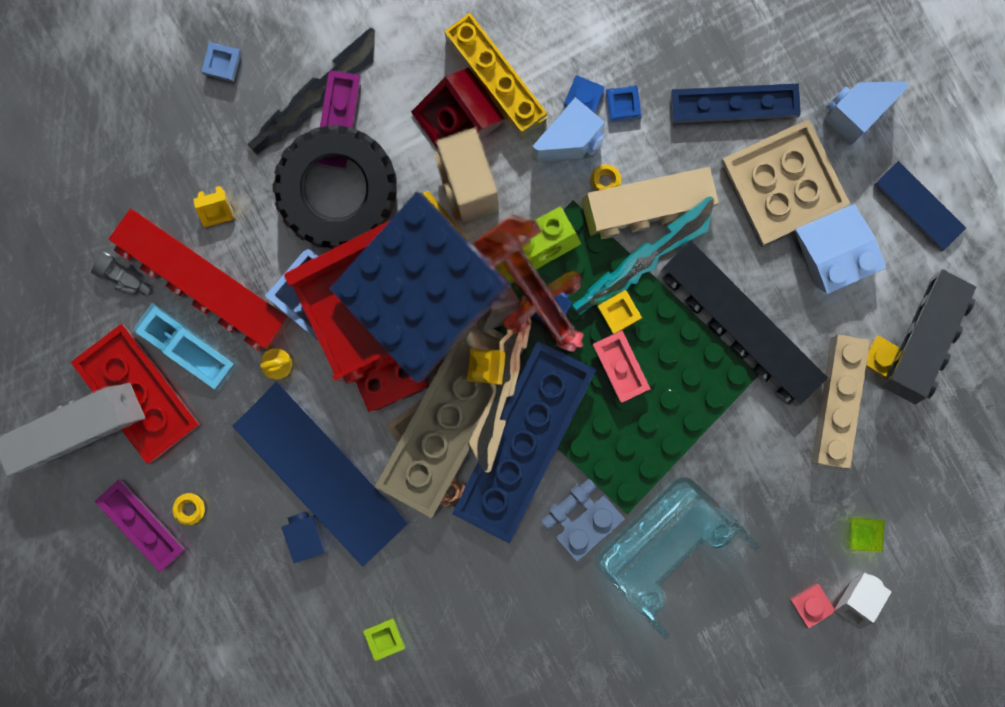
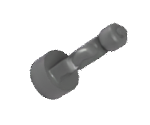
(127, 279)

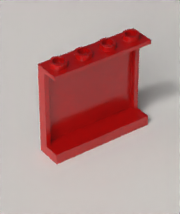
(341, 335)

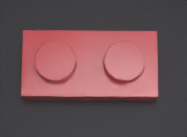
(621, 366)

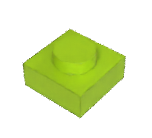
(384, 639)

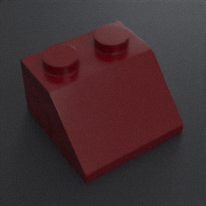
(457, 106)

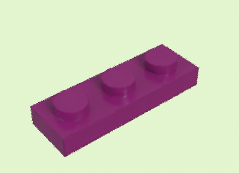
(339, 108)
(140, 525)

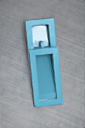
(183, 346)

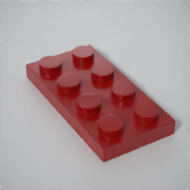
(121, 360)

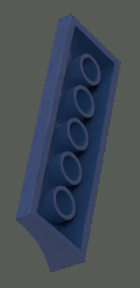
(320, 473)

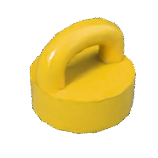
(276, 364)

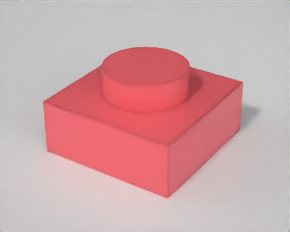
(812, 605)

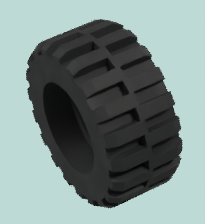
(292, 175)

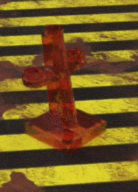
(505, 246)

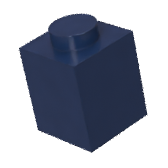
(304, 537)

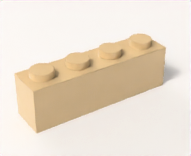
(646, 202)
(840, 401)

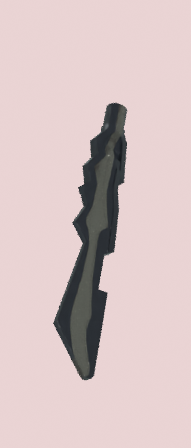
(311, 95)

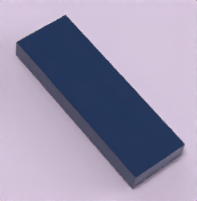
(920, 206)

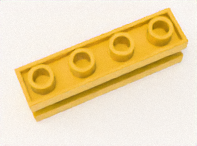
(496, 75)

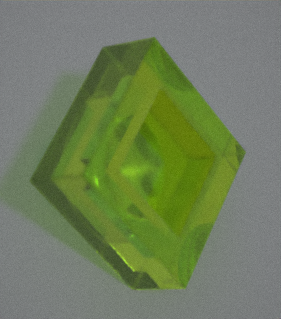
(866, 534)

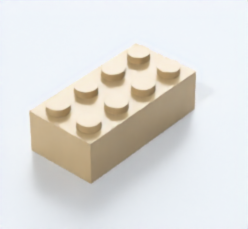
(466, 177)

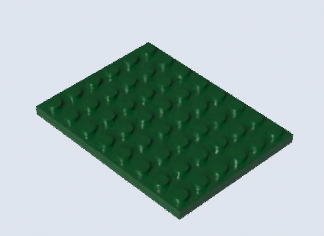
(686, 365)

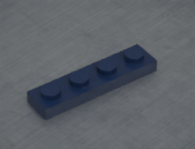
(735, 103)

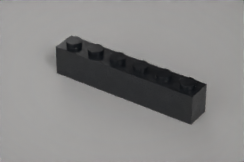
(743, 324)

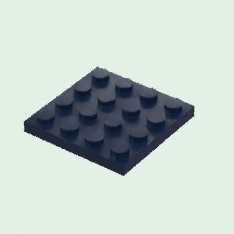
(419, 286)

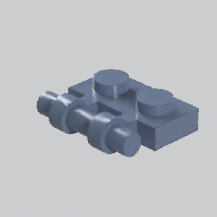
(590, 526)

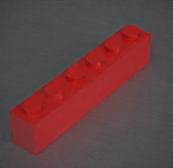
(200, 280)

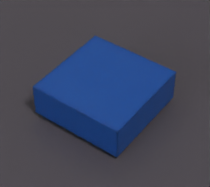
(623, 103)

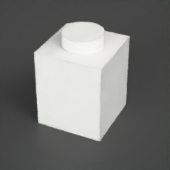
(863, 600)

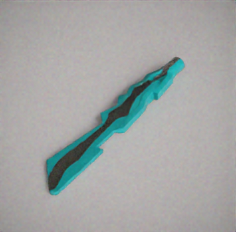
(645, 258)

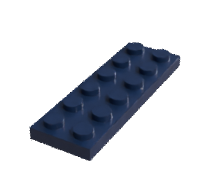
(534, 427)

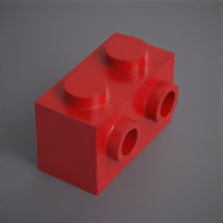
(387, 386)

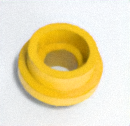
(605, 170)
(179, 513)

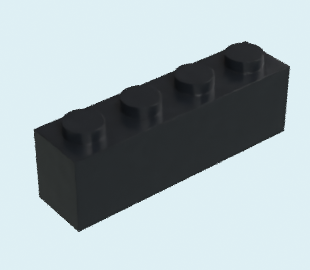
(929, 337)

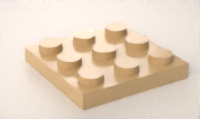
(785, 182)

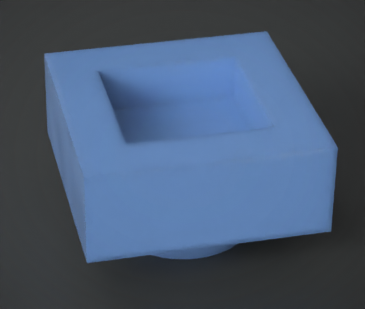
(221, 62)

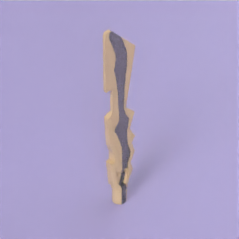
(490, 427)

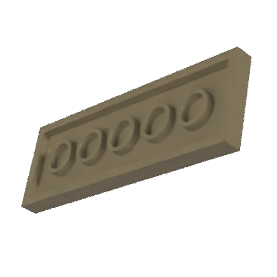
(440, 429)

